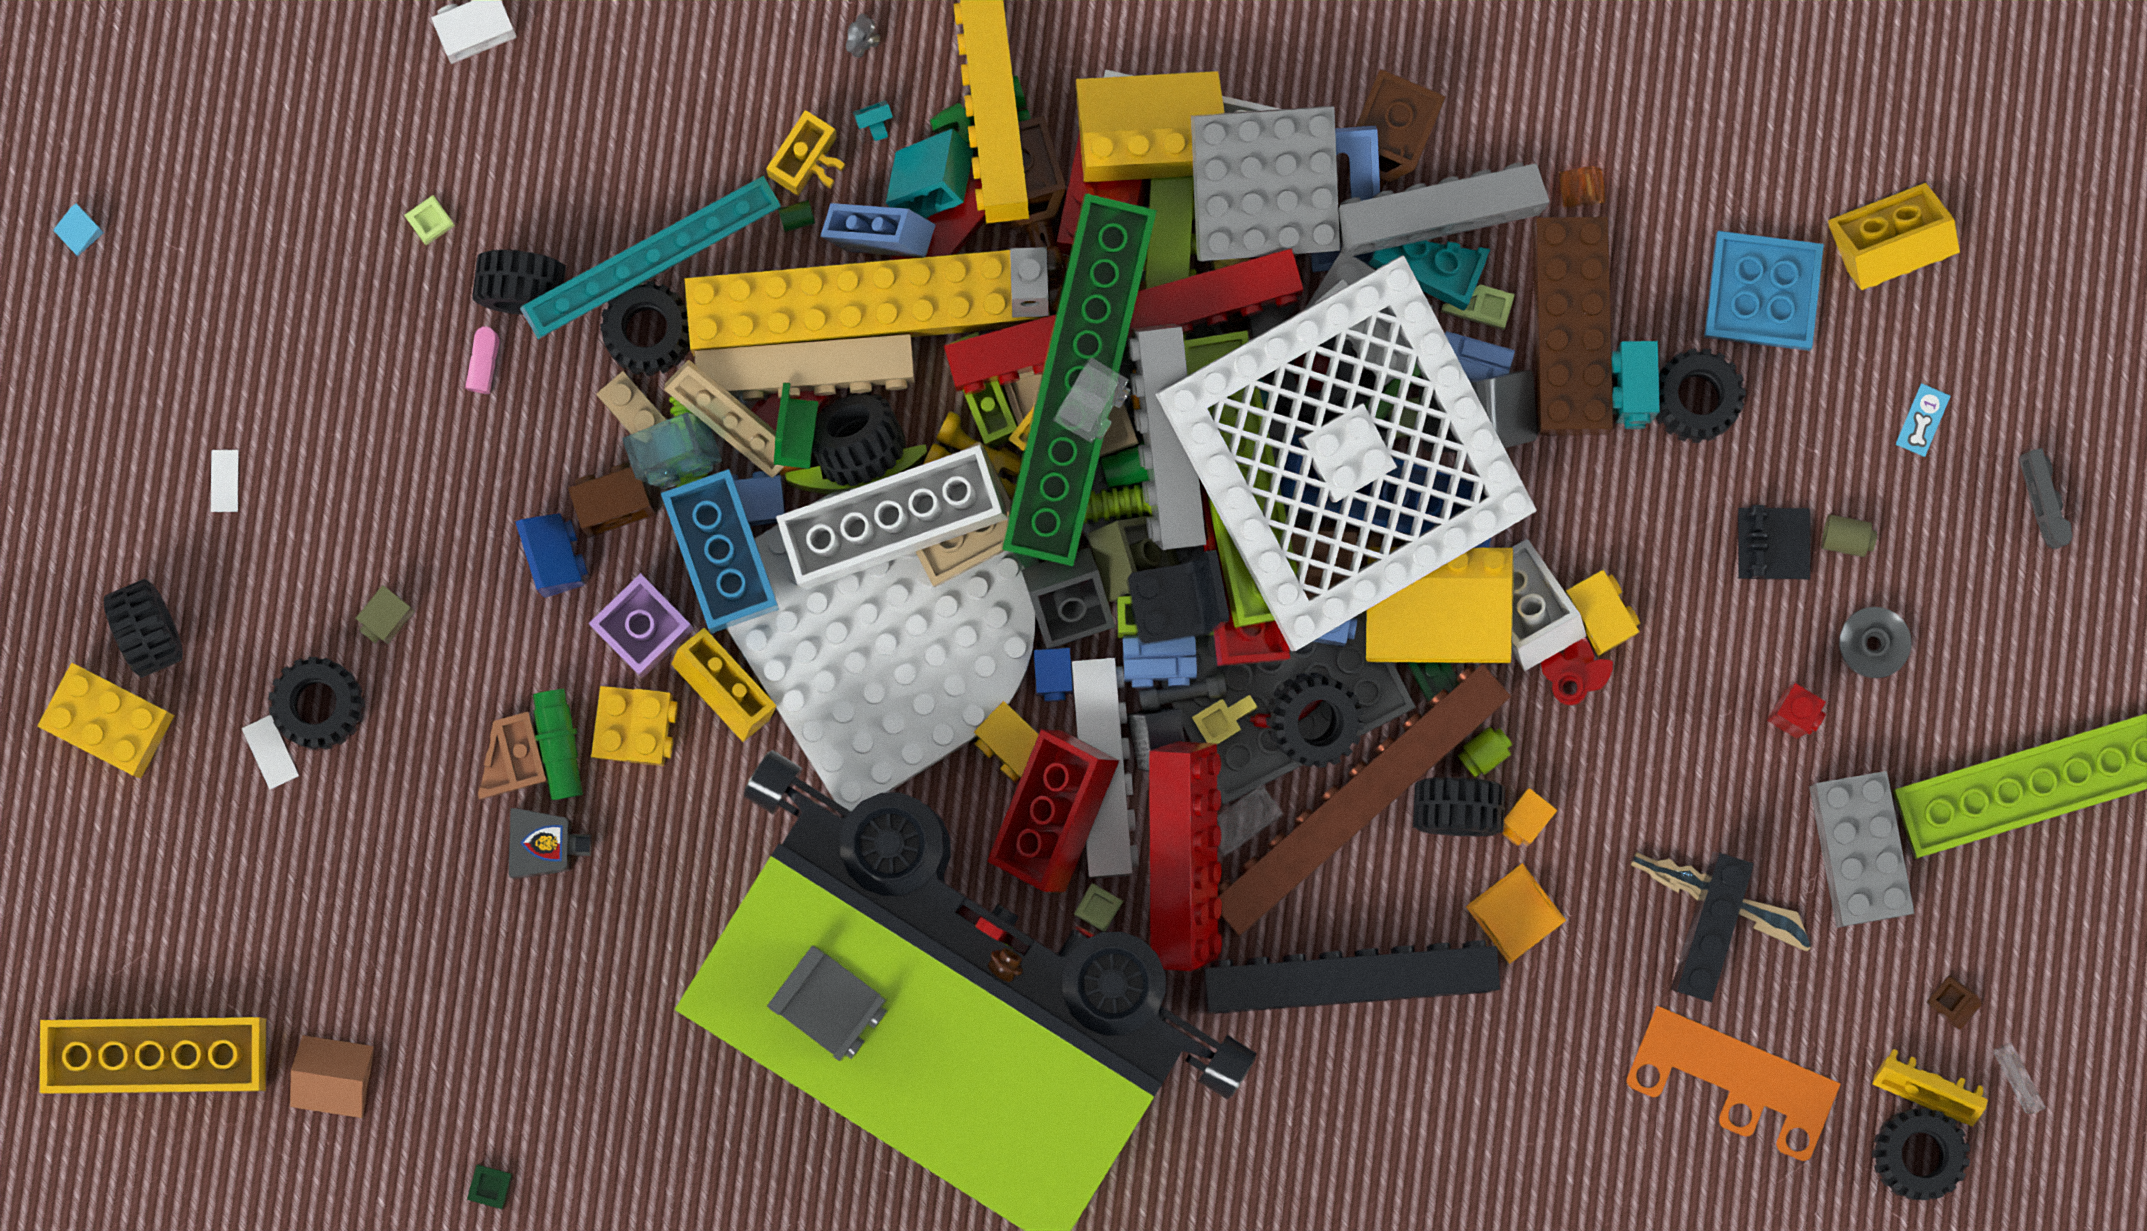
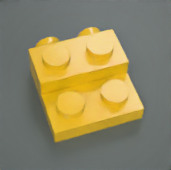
(634, 725)

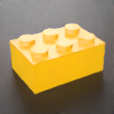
(105, 720)

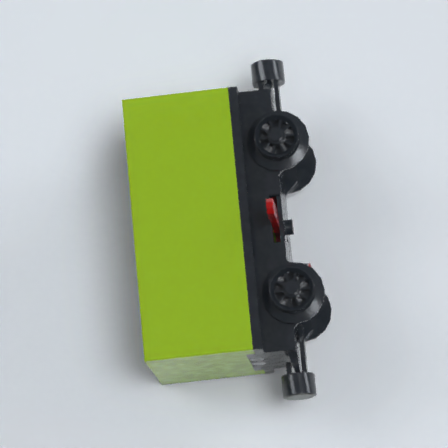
(975, 1077)

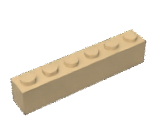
(811, 366)

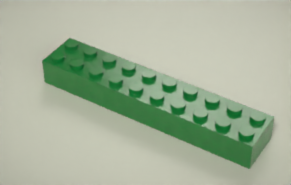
(1088, 323)

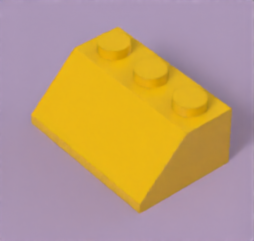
(1894, 236)

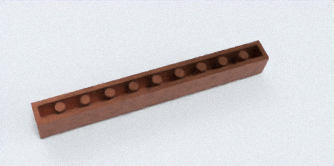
(1362, 798)

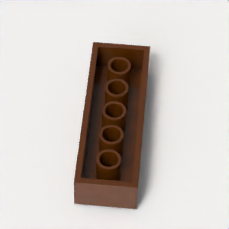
(1572, 326)

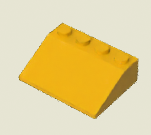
(1142, 123)
(1449, 614)

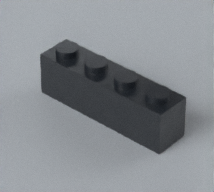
(1712, 926)

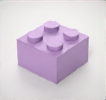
(641, 626)

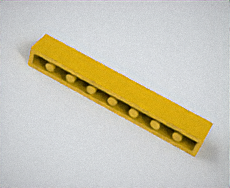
(993, 109)

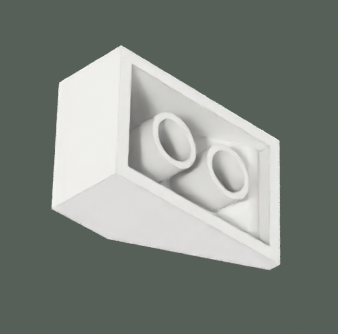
(1542, 611)

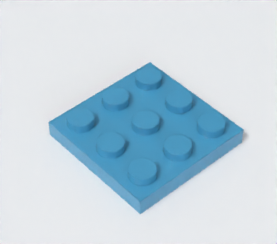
(1764, 290)

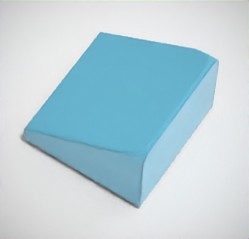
(77, 229)

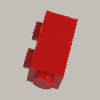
(1798, 712)

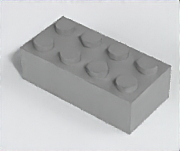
(1861, 849)

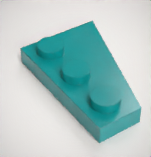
(1439, 269)

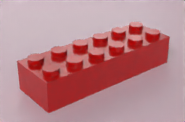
(1184, 854)

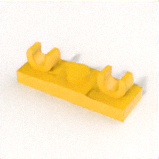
(1930, 1090)

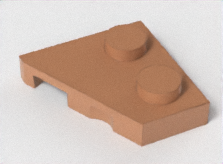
(512, 757)

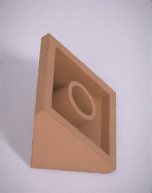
(331, 1076)

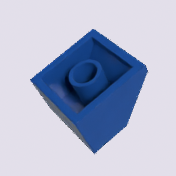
(551, 553)

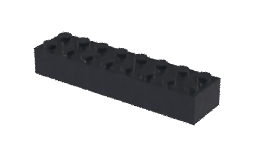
(1351, 979)

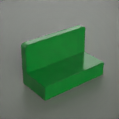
(795, 431)

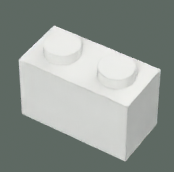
(472, 28)

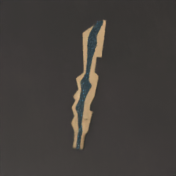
(1769, 919)

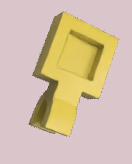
(1220, 722)

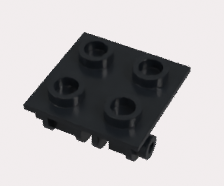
(1773, 543)

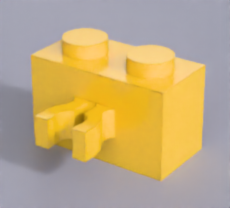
(803, 153)

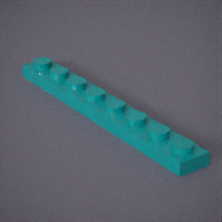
(650, 257)

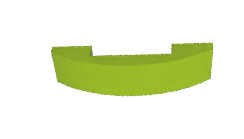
(813, 481)

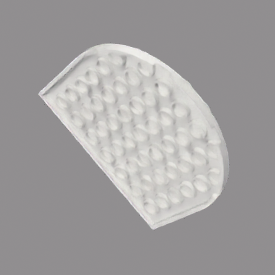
(886, 667)

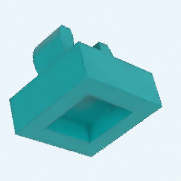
(873, 117)

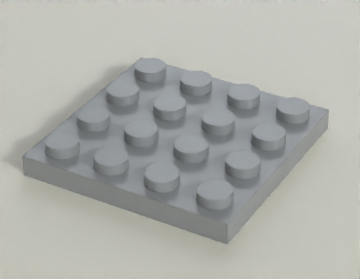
(1265, 182)

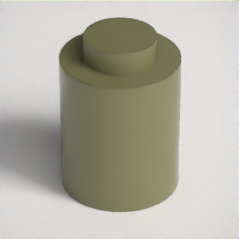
(1848, 536)

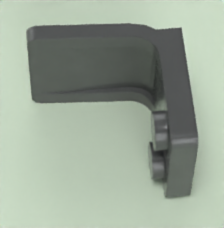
(1508, 404)

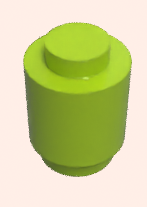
(1485, 751)

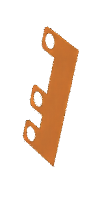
(1744, 1070)

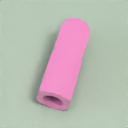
(482, 361)

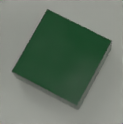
(489, 1186)

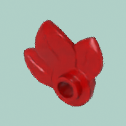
(1579, 667)

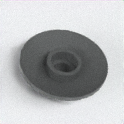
(1891, 634)

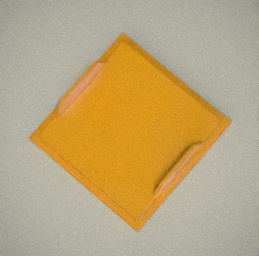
(1515, 913)

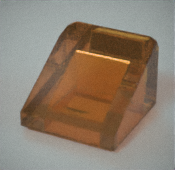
(1582, 186)

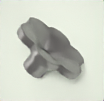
(861, 36)

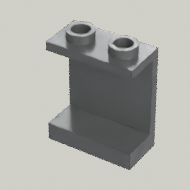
(828, 1004)

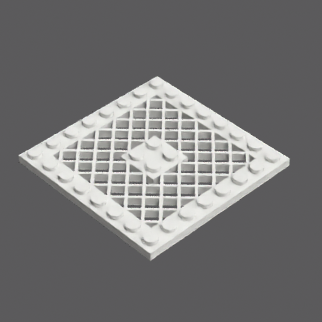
(1346, 452)

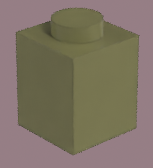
(384, 616)

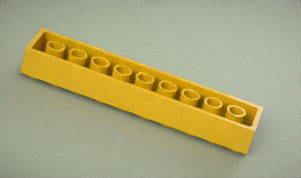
(852, 301)

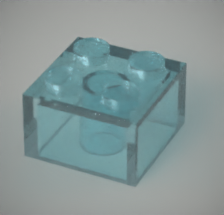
(672, 451)

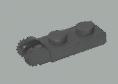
(2044, 499)

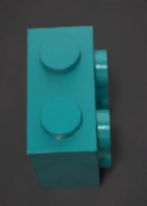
(930, 174)
(1635, 383)

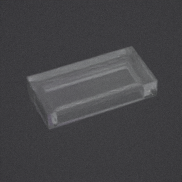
(2019, 1078)

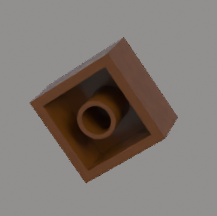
(610, 500)

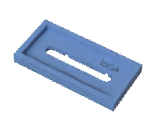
(1362, 149)

